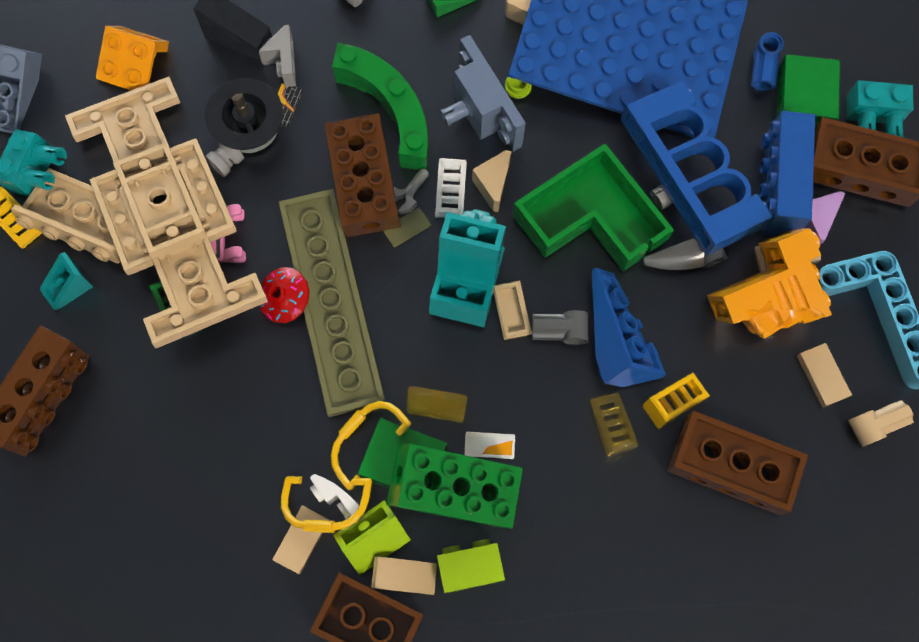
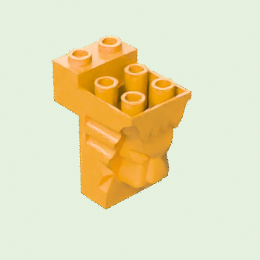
(781, 294)

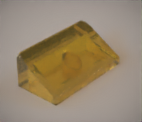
(436, 404)

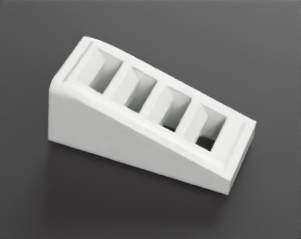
(454, 171)

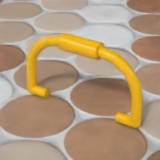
(351, 425)
(323, 526)

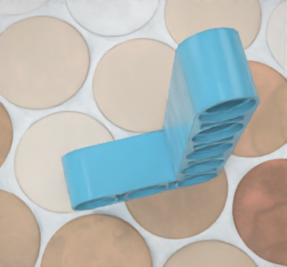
(886, 306)

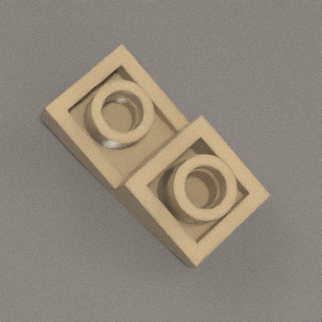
(404, 575)

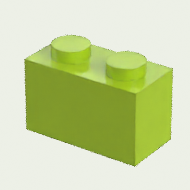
(372, 536)
(470, 566)

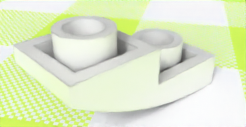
(331, 492)

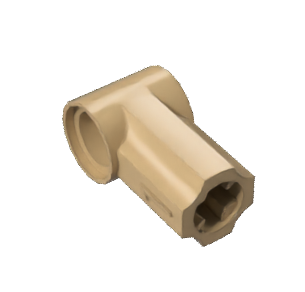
(875, 425)

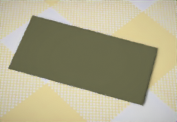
(411, 225)

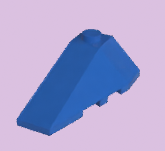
(619, 345)

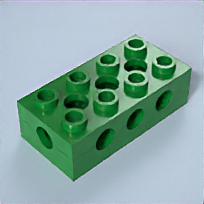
(471, 474)

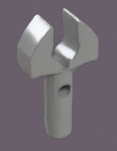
(410, 190)

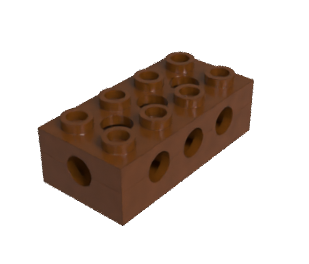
(866, 162)
(348, 164)
(32, 380)
(753, 452)

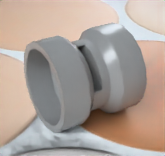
(223, 159)

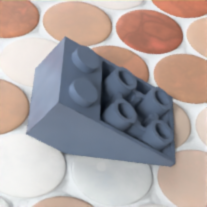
(17, 85)

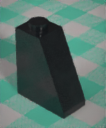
(232, 27)

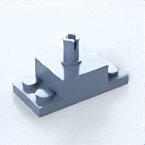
(483, 99)

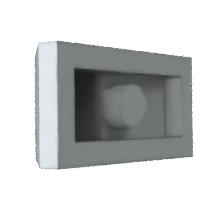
(280, 51)

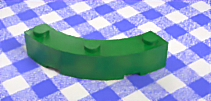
(373, 75)

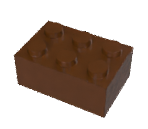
(363, 615)

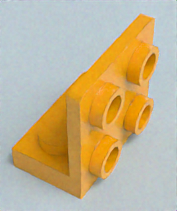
(128, 57)

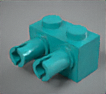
(880, 103)
(26, 163)

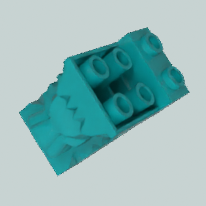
(467, 267)

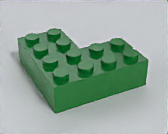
(594, 196)

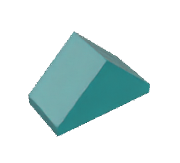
(64, 282)

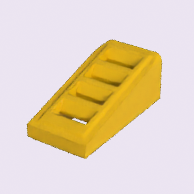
(7, 202)
(661, 411)

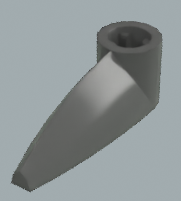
(684, 256)

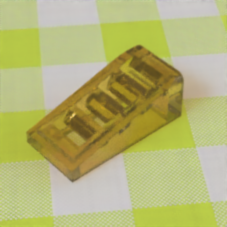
(627, 430)

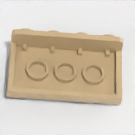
(68, 214)

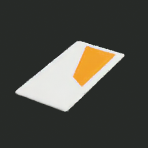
(489, 445)

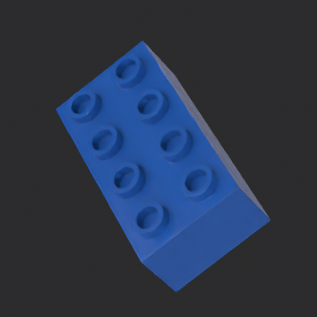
(788, 172)

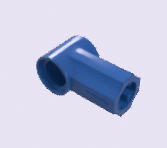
(766, 62)

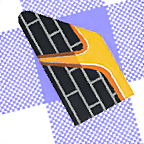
(289, 98)

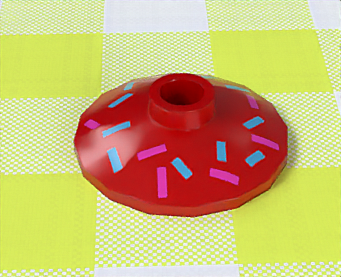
(293, 295)

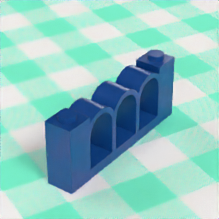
(674, 106)

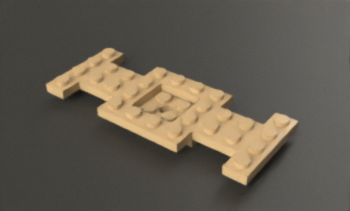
(168, 232)

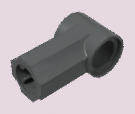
(569, 327)

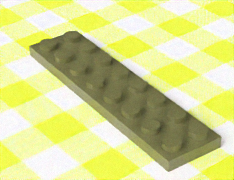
(334, 305)

